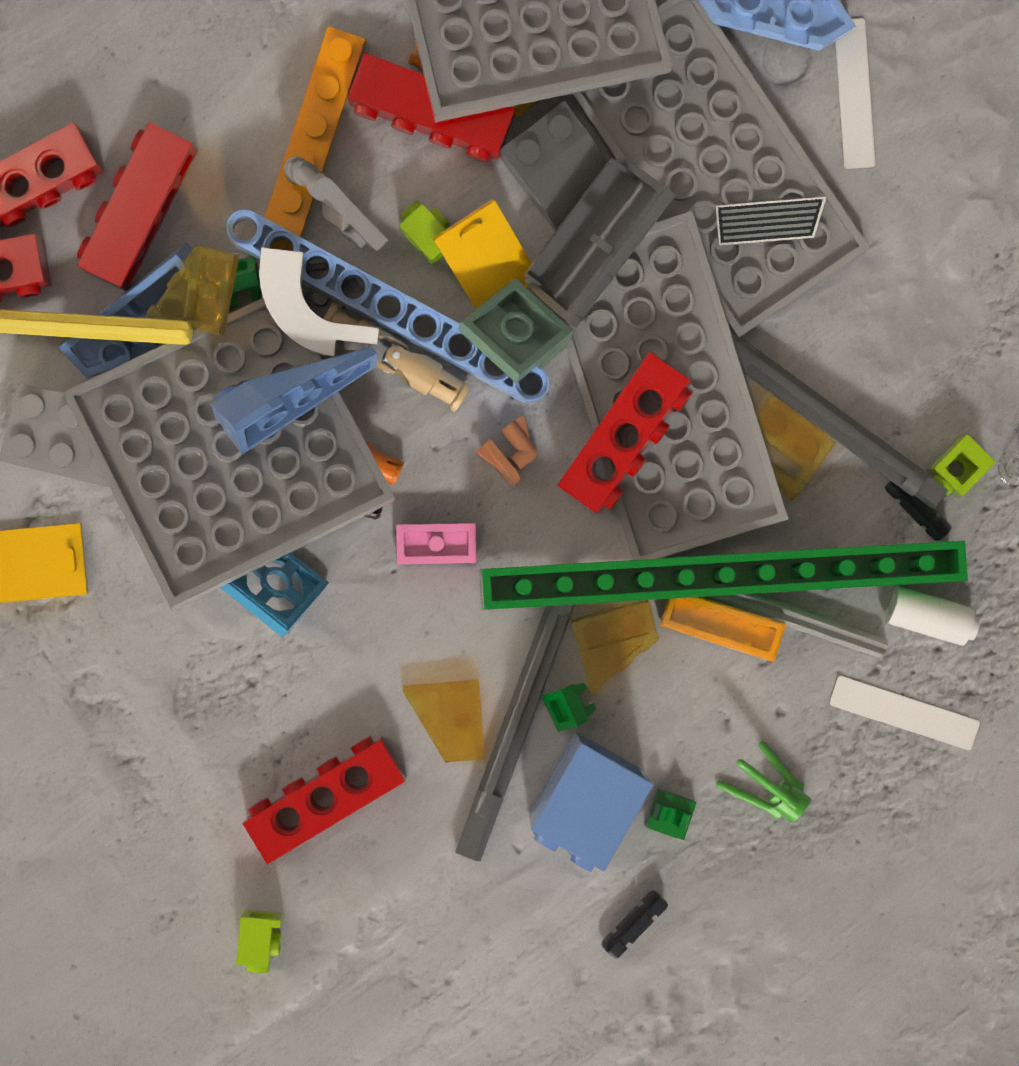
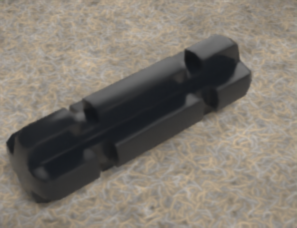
(924, 515)
(634, 924)

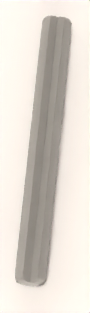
(808, 622)

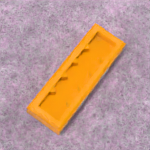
(724, 626)

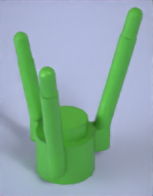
(786, 799)

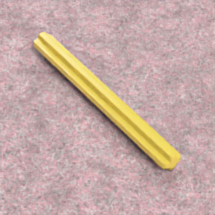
(96, 327)

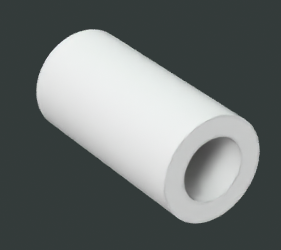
(932, 616)

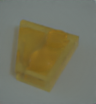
(200, 290)
(450, 717)

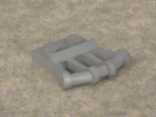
(335, 204)

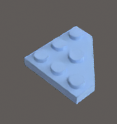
(796, 22)

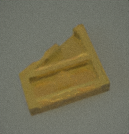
(613, 639)

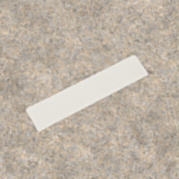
(855, 98)
(904, 713)

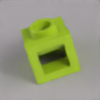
(421, 226)
(973, 464)
(258, 940)

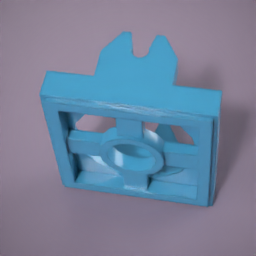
(279, 621)

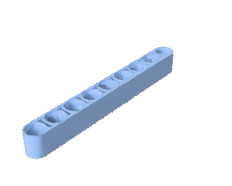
(366, 305)

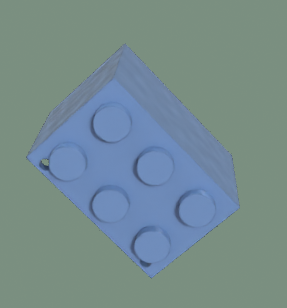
(589, 803)

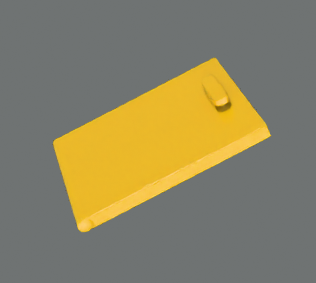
(485, 253)
(42, 563)

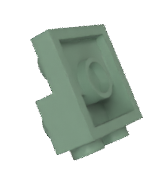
(516, 330)

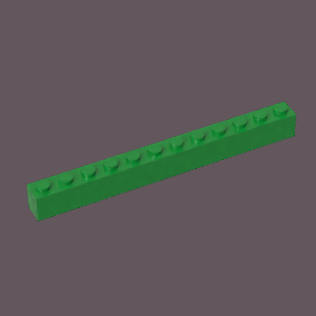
(722, 575)

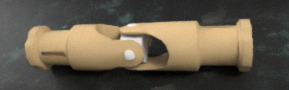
(415, 369)

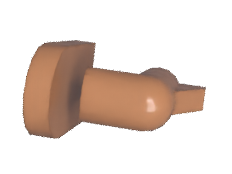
(525, 452)

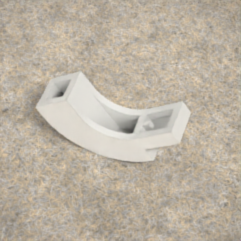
(282, 292)

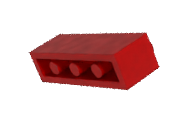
(403, 99)
(137, 206)

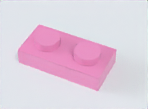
(436, 543)

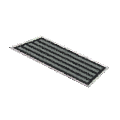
(768, 220)

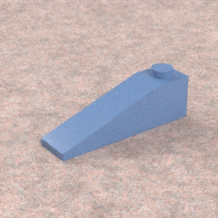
(100, 355)
(274, 401)

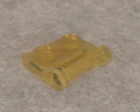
(796, 441)

